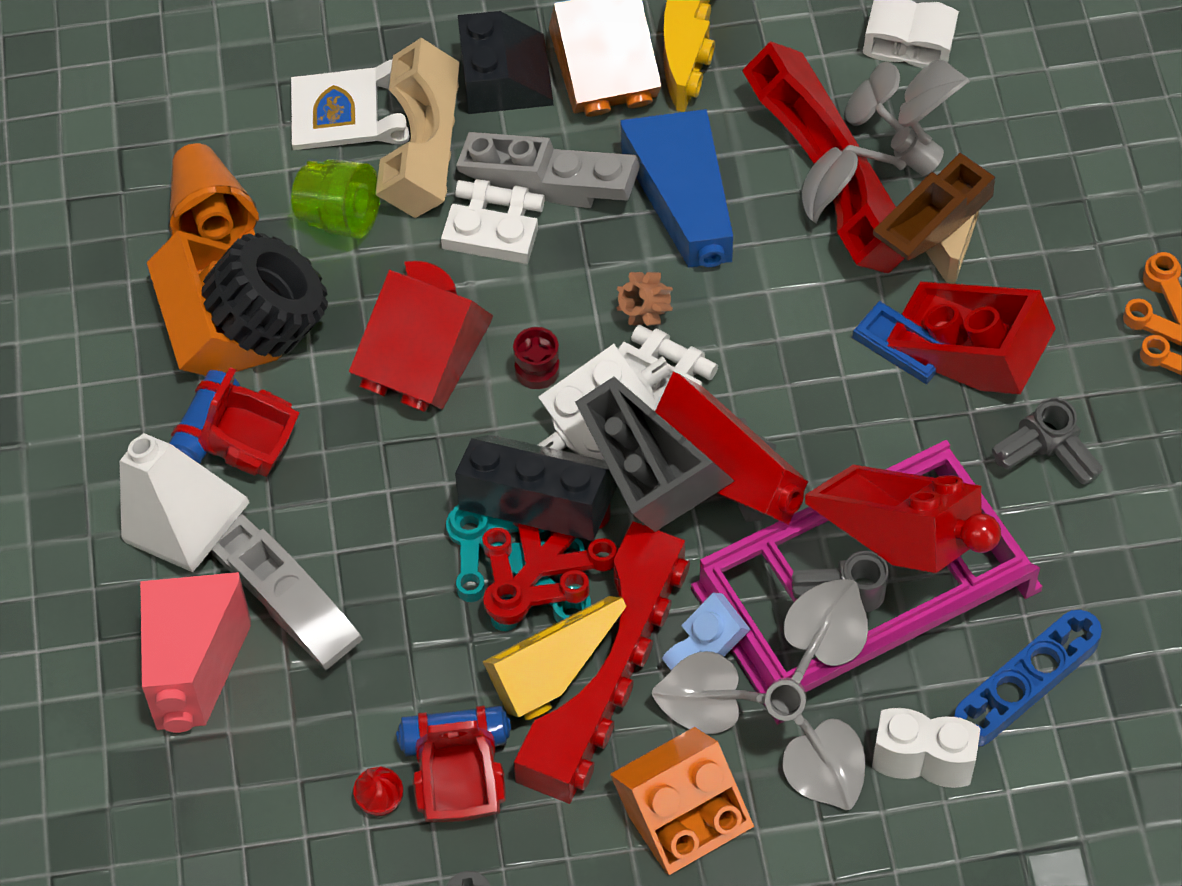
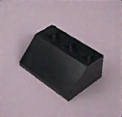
(534, 486)

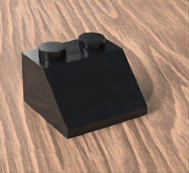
(503, 63)

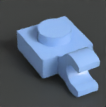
(710, 628)

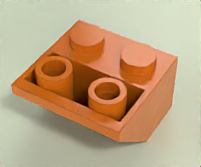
(682, 799)

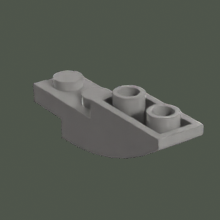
(559, 174)
(286, 592)

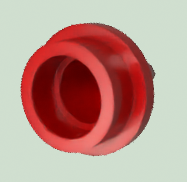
(378, 791)

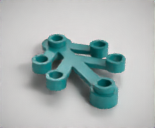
(469, 550)

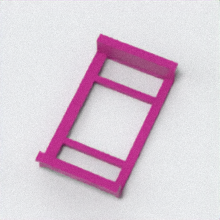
(756, 655)

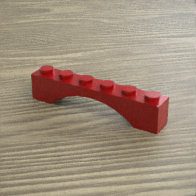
(799, 101)
(562, 743)

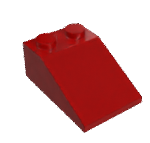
(986, 333)

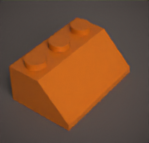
(178, 283)

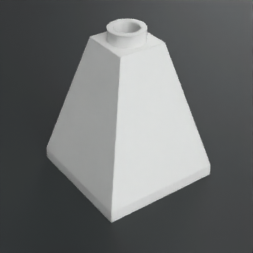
(173, 503)

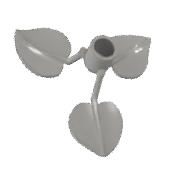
(910, 146)
(824, 762)

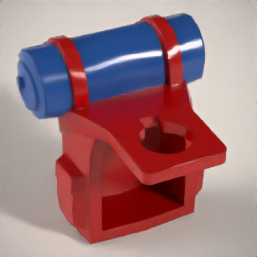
(235, 424)
(456, 762)

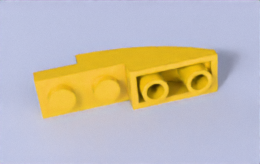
(686, 48)

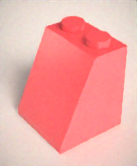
(189, 645)

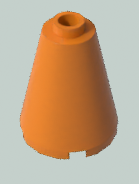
(208, 197)

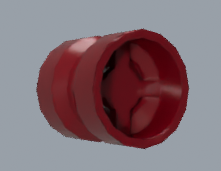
(536, 358)

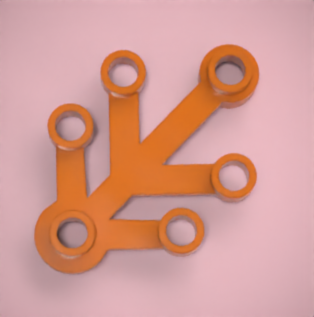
(1164, 329)

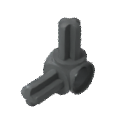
(1039, 439)

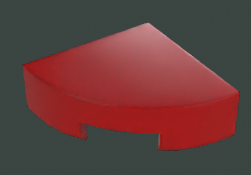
(430, 274)

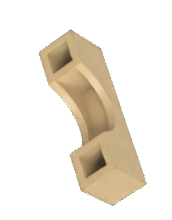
(426, 88)

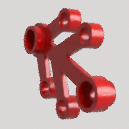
(539, 562)

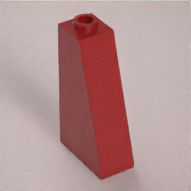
(759, 473)

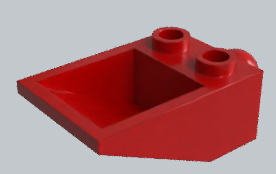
(907, 516)

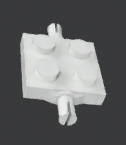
(561, 398)

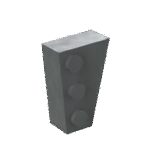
(647, 457)

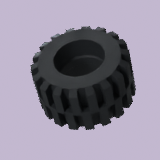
(264, 295)

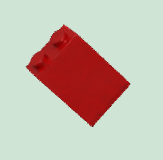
(418, 341)

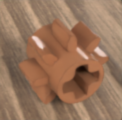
(644, 298)

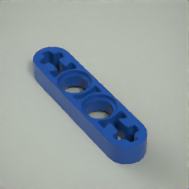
(1031, 681)

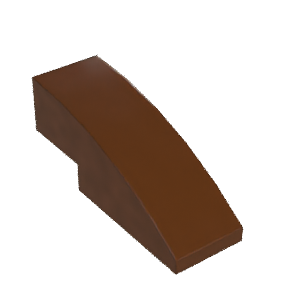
(936, 207)

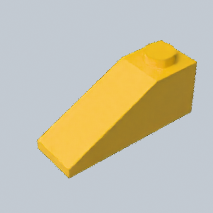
(547, 662)

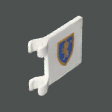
(343, 109)

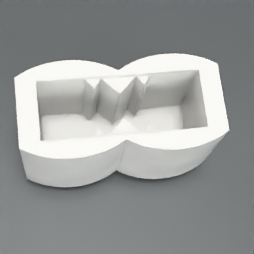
(910, 32)
(916, 746)

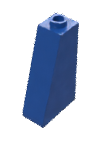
(683, 182)

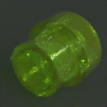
(336, 196)

